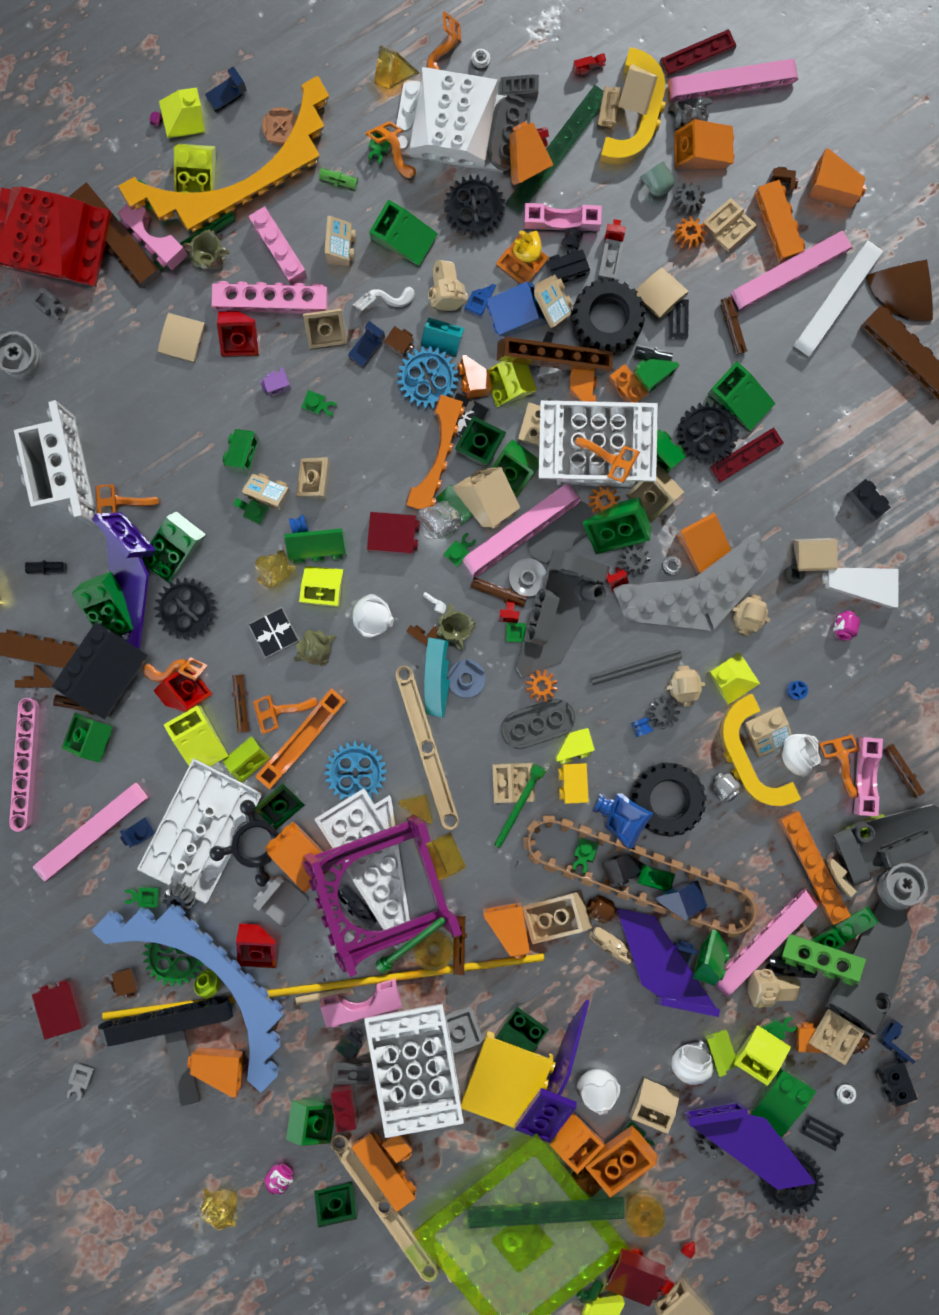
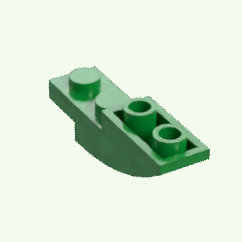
(838, 934)

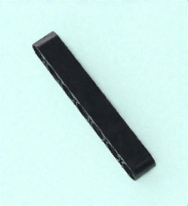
(165, 1021)

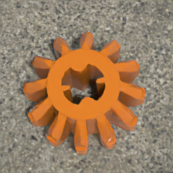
(684, 228)
(599, 495)
(547, 682)

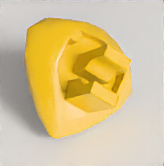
(528, 247)

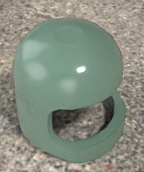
(658, 179)

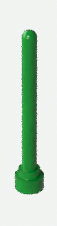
(537, 773)
(385, 964)

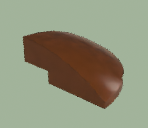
(904, 290)

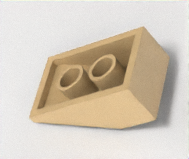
(557, 917)

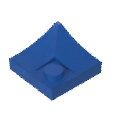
(627, 820)

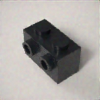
(869, 500)
(897, 1083)

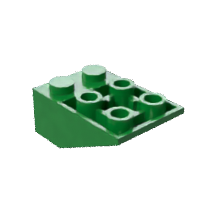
(402, 233)
(742, 396)
(174, 546)
(104, 603)

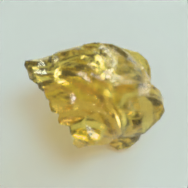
(273, 569)
(219, 1208)

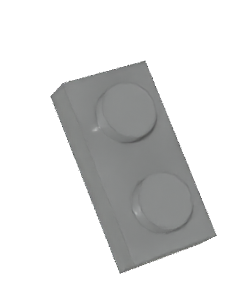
(611, 259)

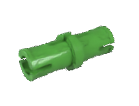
(338, 178)

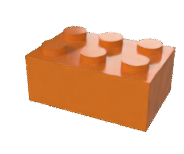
(622, 1161)

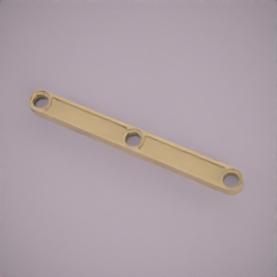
(430, 760)
(393, 1220)

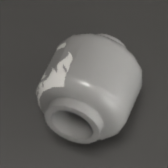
(726, 787)

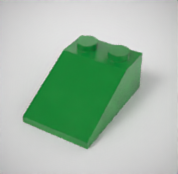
(618, 526)
(783, 1101)

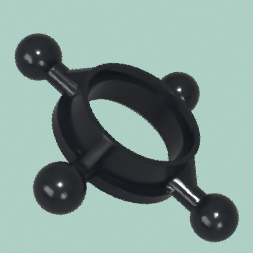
(217, 853)

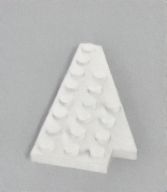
(376, 874)

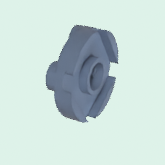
(468, 689)

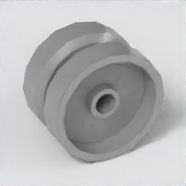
(28, 356)
(902, 886)

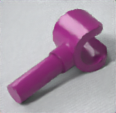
(155, 118)

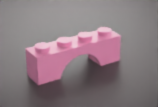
(547, 218)
(278, 246)
(166, 248)
(866, 776)
(340, 1011)

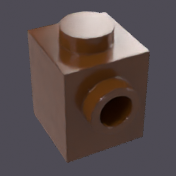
(400, 341)
(125, 982)

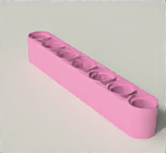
(733, 80)
(791, 270)
(521, 530)
(18, 772)
(90, 832)
(767, 941)

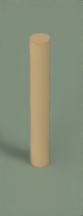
(317, 996)

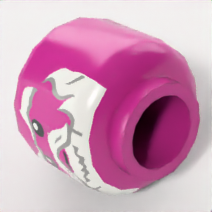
(846, 625)
(278, 1179)

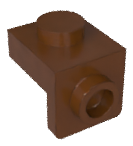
(786, 177)
(586, 1182)

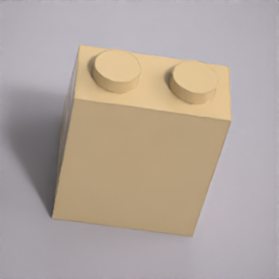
(488, 496)
(681, 1301)

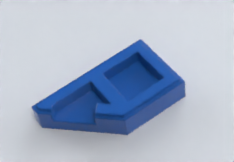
(478, 300)

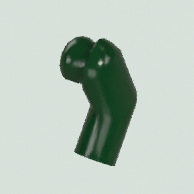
(590, 1295)

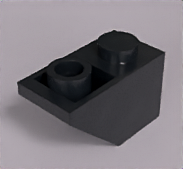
(622, 868)
(350, 1043)

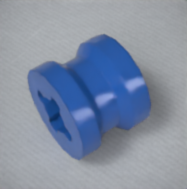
(298, 525)
(801, 689)
(641, 727)
(603, 806)

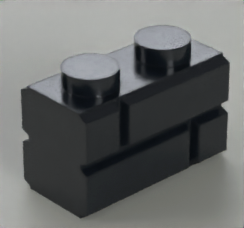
(568, 266)

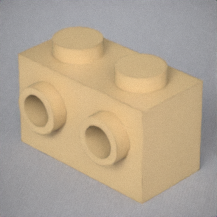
(530, 427)

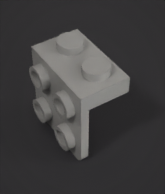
(280, 900)

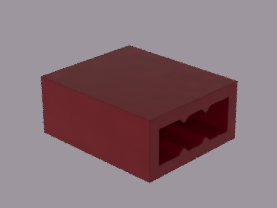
(392, 533)
(58, 1009)
(344, 1107)
(636, 1277)

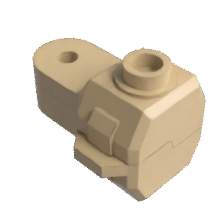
(447, 291)
(750, 615)
(685, 686)
(767, 989)

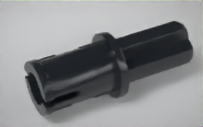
(648, 353)
(44, 567)

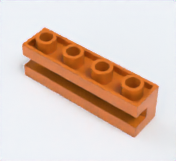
(779, 220)
(384, 1170)

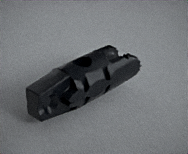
(356, 907)
(779, 966)

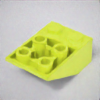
(194, 168)
(196, 737)

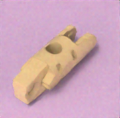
(611, 945)

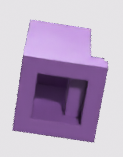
(275, 382)

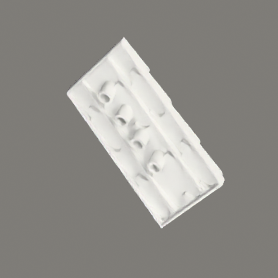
(198, 817)

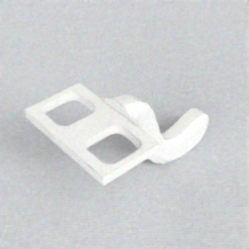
(405, 298)

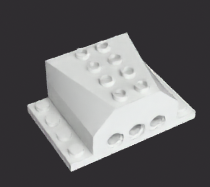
(448, 118)
(608, 426)
(55, 465)
(414, 1070)

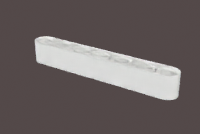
(838, 298)

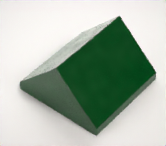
(480, 441)
(279, 806)
(336, 1205)

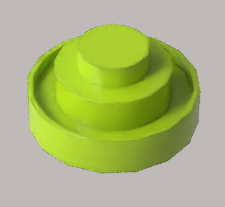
(207, 984)

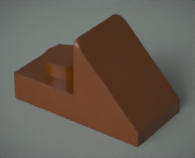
(418, 634)
(41, 679)

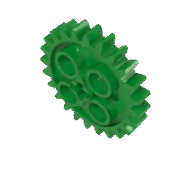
(174, 971)

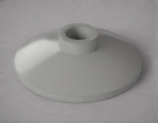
(520, 570)

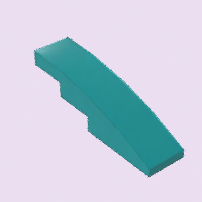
(435, 681)

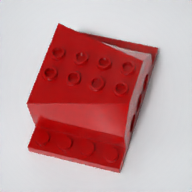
(52, 234)

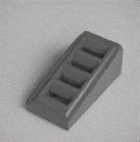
(527, 93)

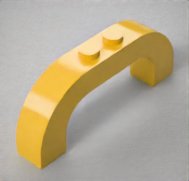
(627, 150)
(736, 755)

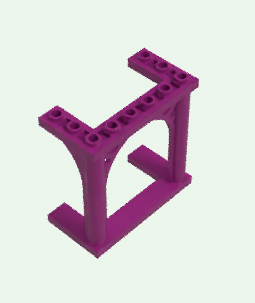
(351, 953)

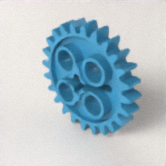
(443, 370)
(355, 754)

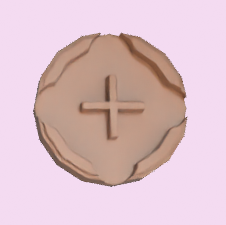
(278, 125)

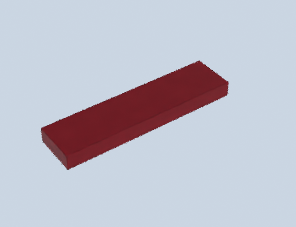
(698, 53)
(746, 455)

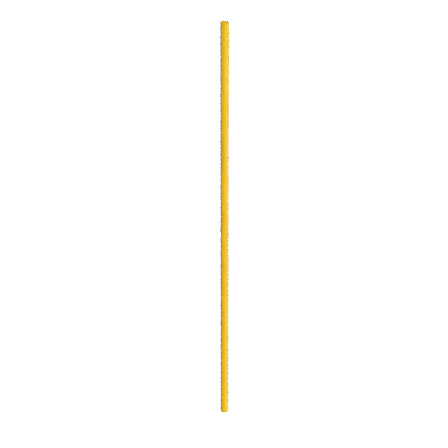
(346, 983)

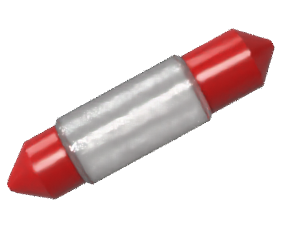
(678, 1267)

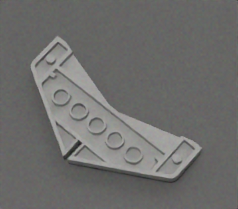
(711, 592)

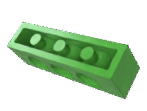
(796, 944)

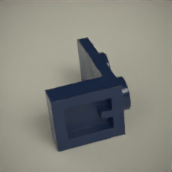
(227, 90)
(367, 344)
(137, 833)
(686, 950)
(891, 1032)

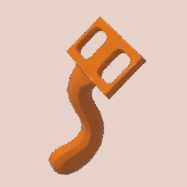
(449, 44)
(406, 170)
(614, 460)
(114, 500)
(181, 664)
(273, 711)
(842, 755)

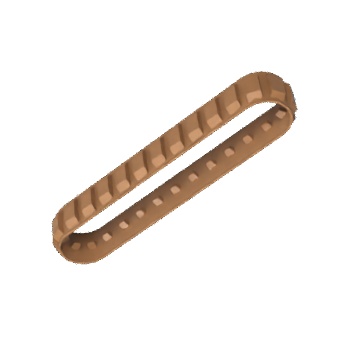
(732, 931)

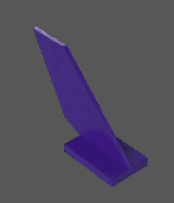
(124, 554)
(662, 966)
(548, 1108)
(750, 1142)

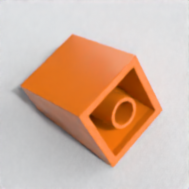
(703, 146)
(527, 153)
(836, 181)
(704, 542)
(288, 853)
(509, 928)
(218, 1068)

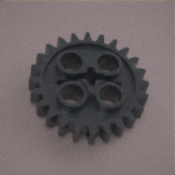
(457, 207)
(718, 446)
(197, 596)
(790, 1199)

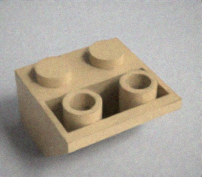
(655, 1105)

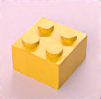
(574, 783)

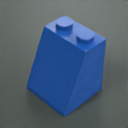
(515, 310)

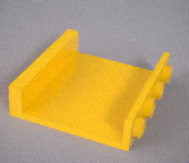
(505, 1080)

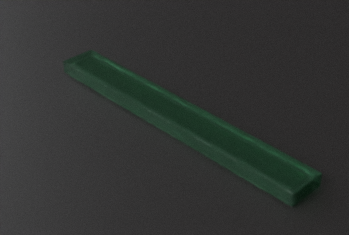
(558, 149)
(545, 1212)

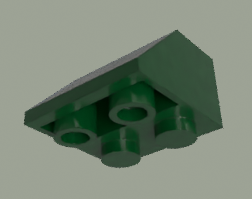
(521, 1030)

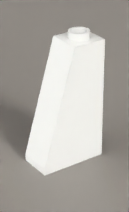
(866, 584)

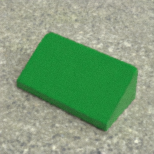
(455, 502)

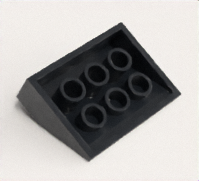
(100, 670)

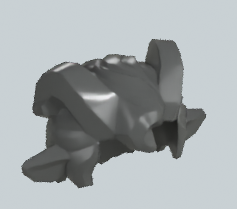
(689, 110)

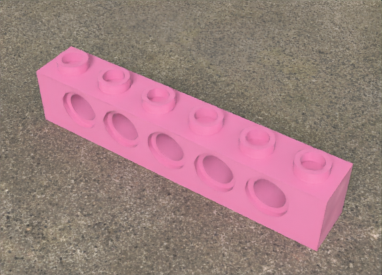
(278, 305)

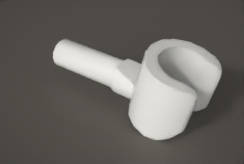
(439, 607)

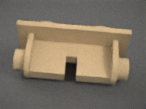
(609, 107)

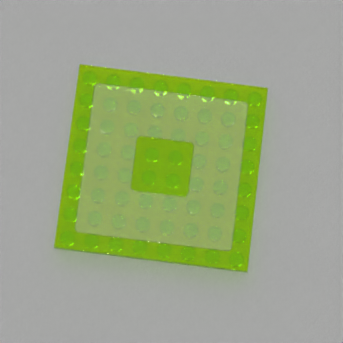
(522, 1265)

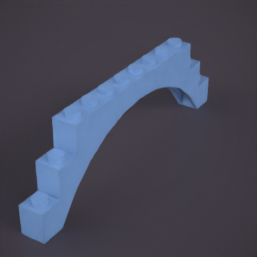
(181, 933)

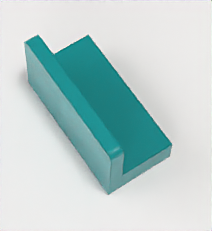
(442, 336)

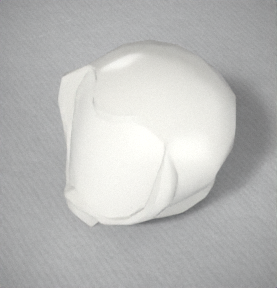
(372, 616)
(801, 754)
(693, 1063)
(598, 1090)

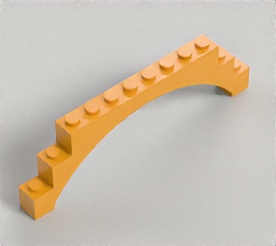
(201, 207)

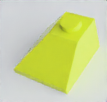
(182, 113)
(733, 678)
(605, 1304)

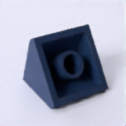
(684, 900)

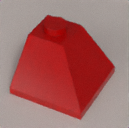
(237, 334)
(181, 691)
(255, 947)

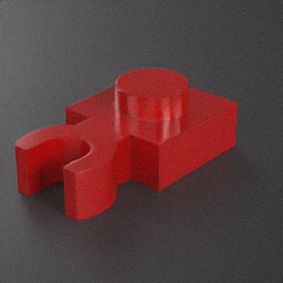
(585, 65)

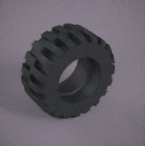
(608, 292)
(694, 798)

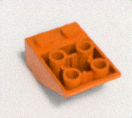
(577, 1143)

